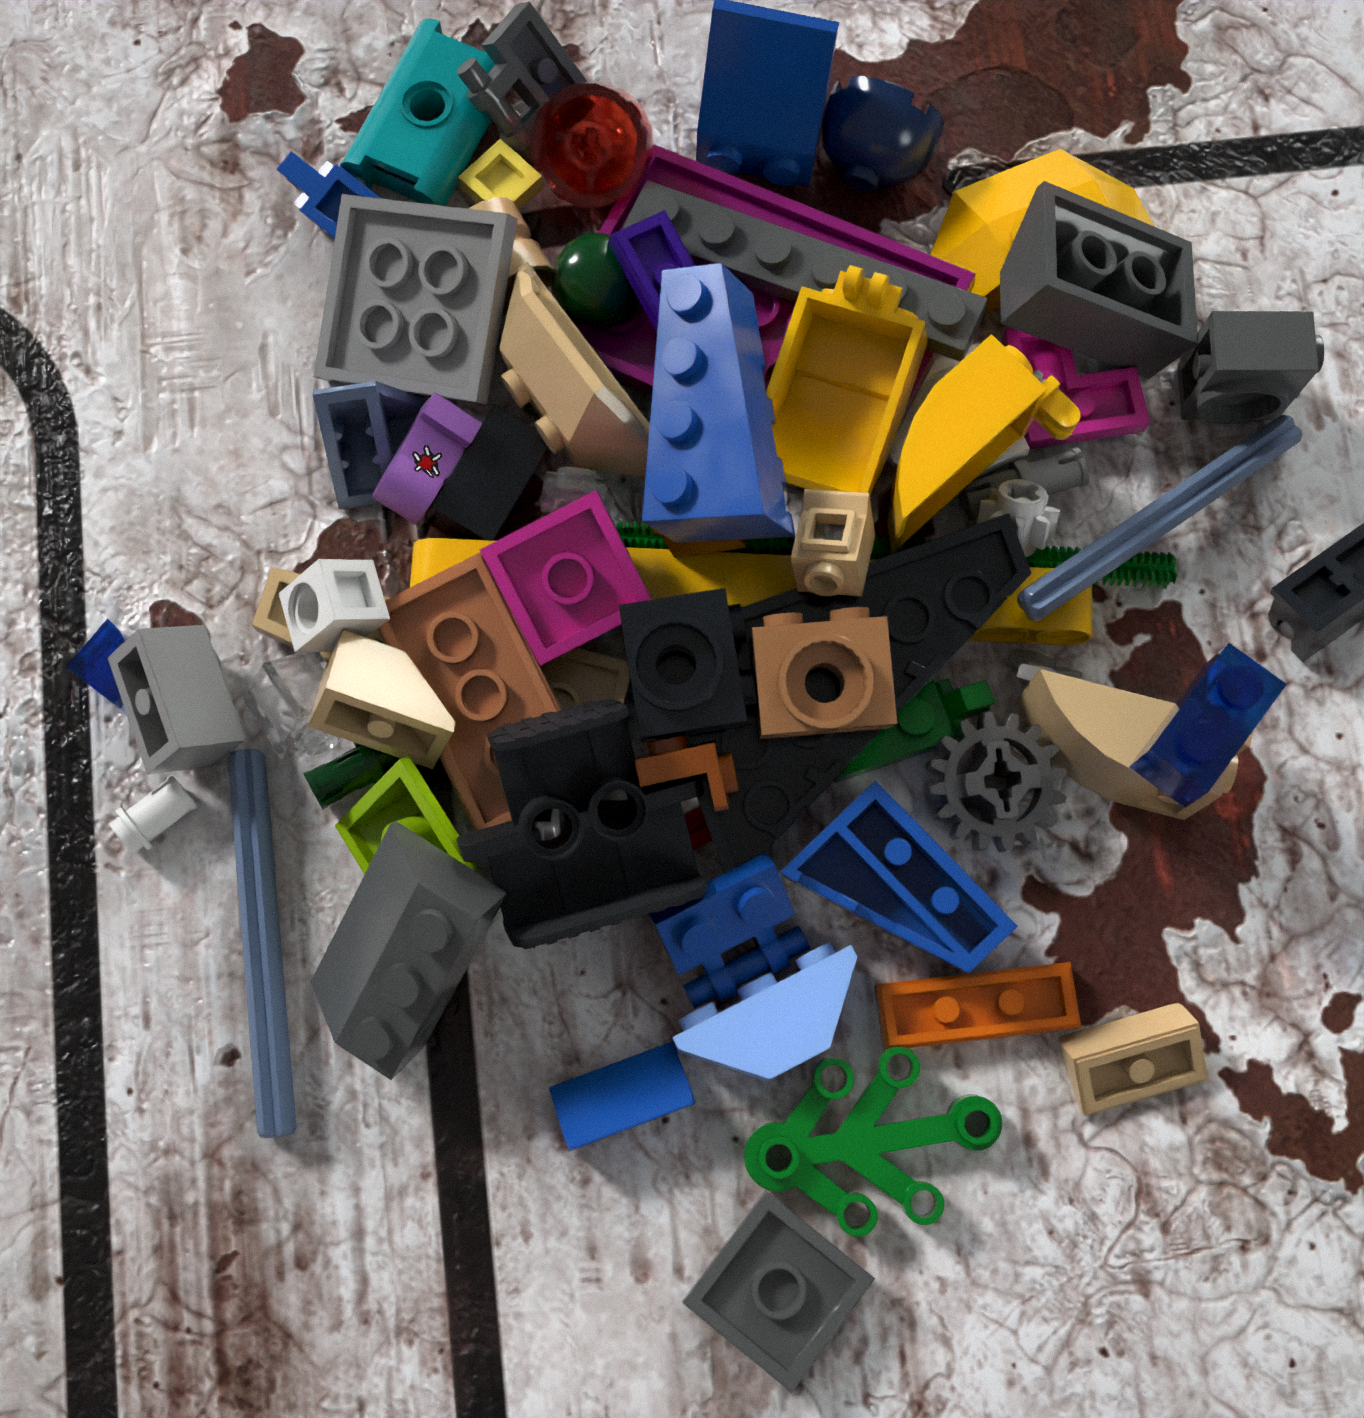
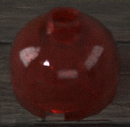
(592, 143)

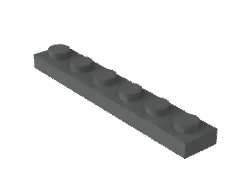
(785, 260)

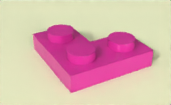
(1108, 400)

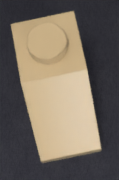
(380, 701)

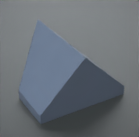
(361, 434)

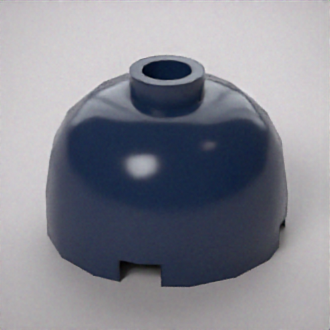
(878, 134)

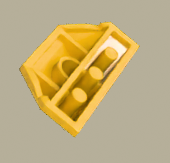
(988, 213)

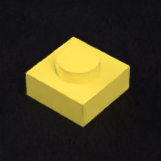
(501, 174)

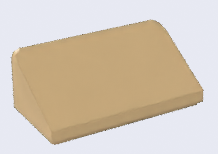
(1134, 1058)

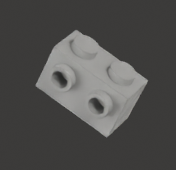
(176, 698)

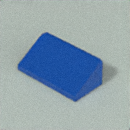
(621, 1096)

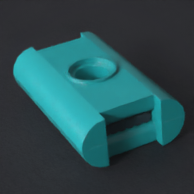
(414, 154)

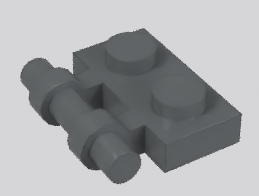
(527, 60)

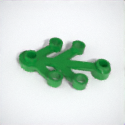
(860, 1142)

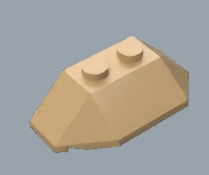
(568, 384)

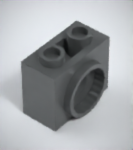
(1248, 365)

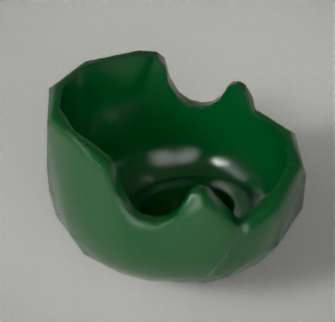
(592, 282)

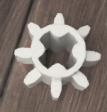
(1028, 511)

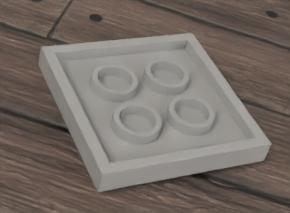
(415, 297)

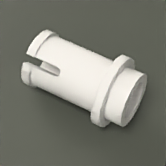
(152, 815)

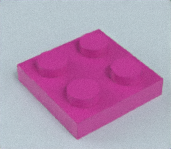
(566, 576)

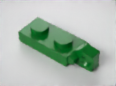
(921, 724)

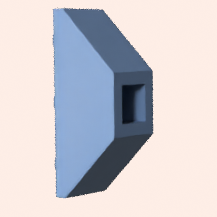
(775, 1021)

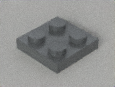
(778, 1291)

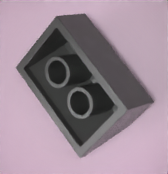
(1099, 283)
(402, 949)

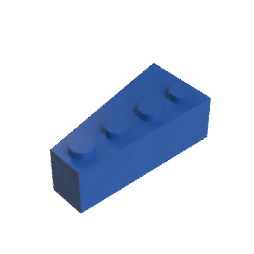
(710, 417)

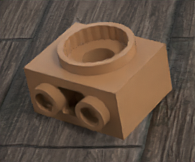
(848, 646)

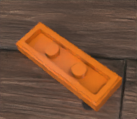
(977, 1006)

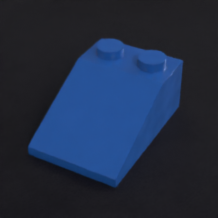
(764, 92)

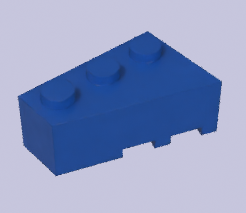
(901, 881)

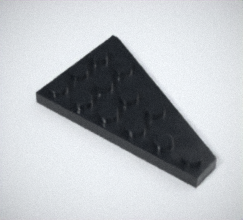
(932, 605)

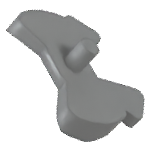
(1029, 663)

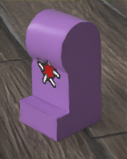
(426, 458)

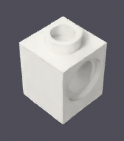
(333, 598)

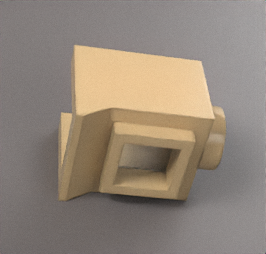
(833, 543)

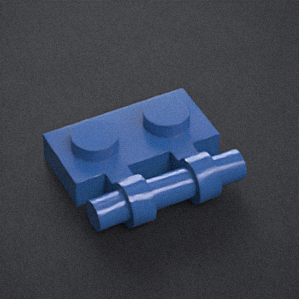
(733, 910)

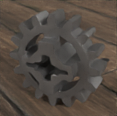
(996, 807)

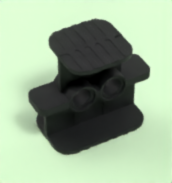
(593, 868)

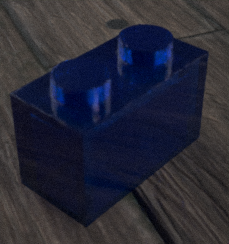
(1208, 725)

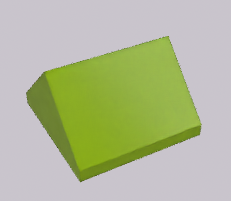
(403, 798)

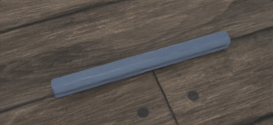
(1158, 518)
(261, 945)

